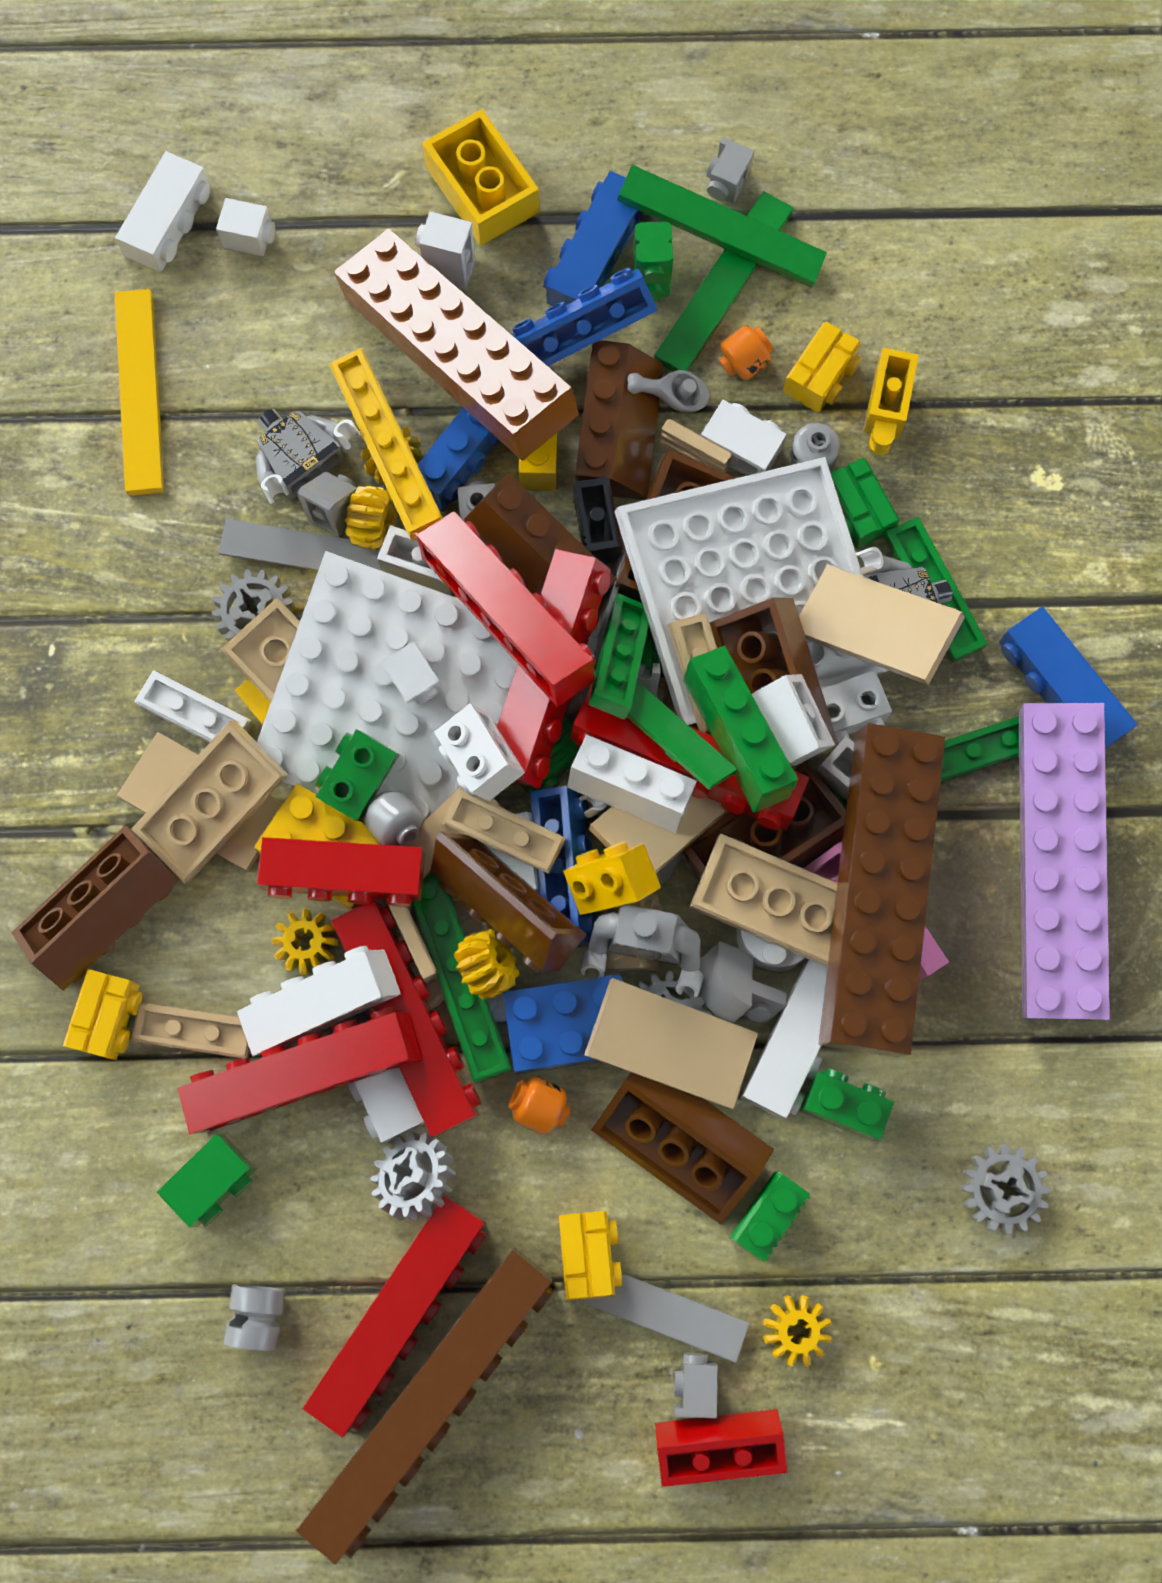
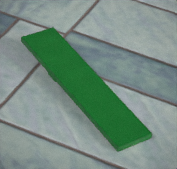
(678, 739)

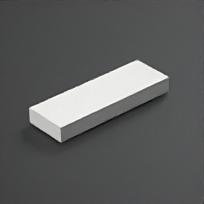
(186, 707)

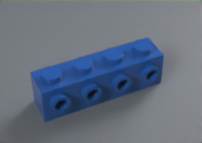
(587, 319)
(456, 457)
(563, 814)

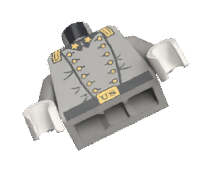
(298, 450)
(903, 576)
(647, 936)

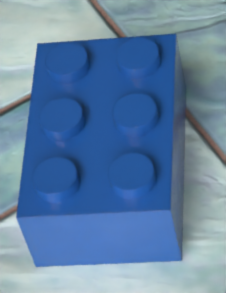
(553, 1023)

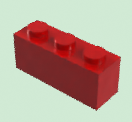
(720, 1448)

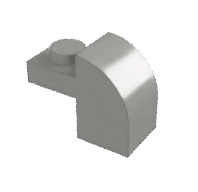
(730, 986)

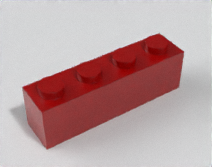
(341, 869)

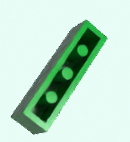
(739, 728)

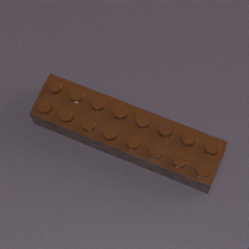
(882, 891)
(420, 1413)

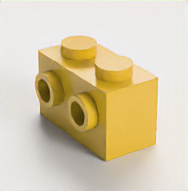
(611, 878)

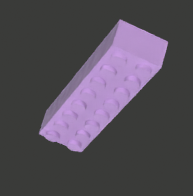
(1063, 861)

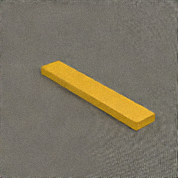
(139, 392)
(386, 442)

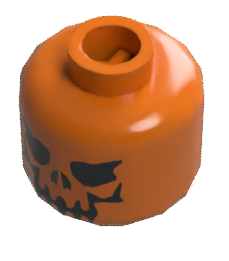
(746, 352)
(539, 1105)

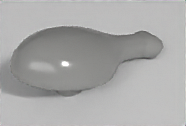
(678, 390)

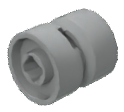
(254, 1317)

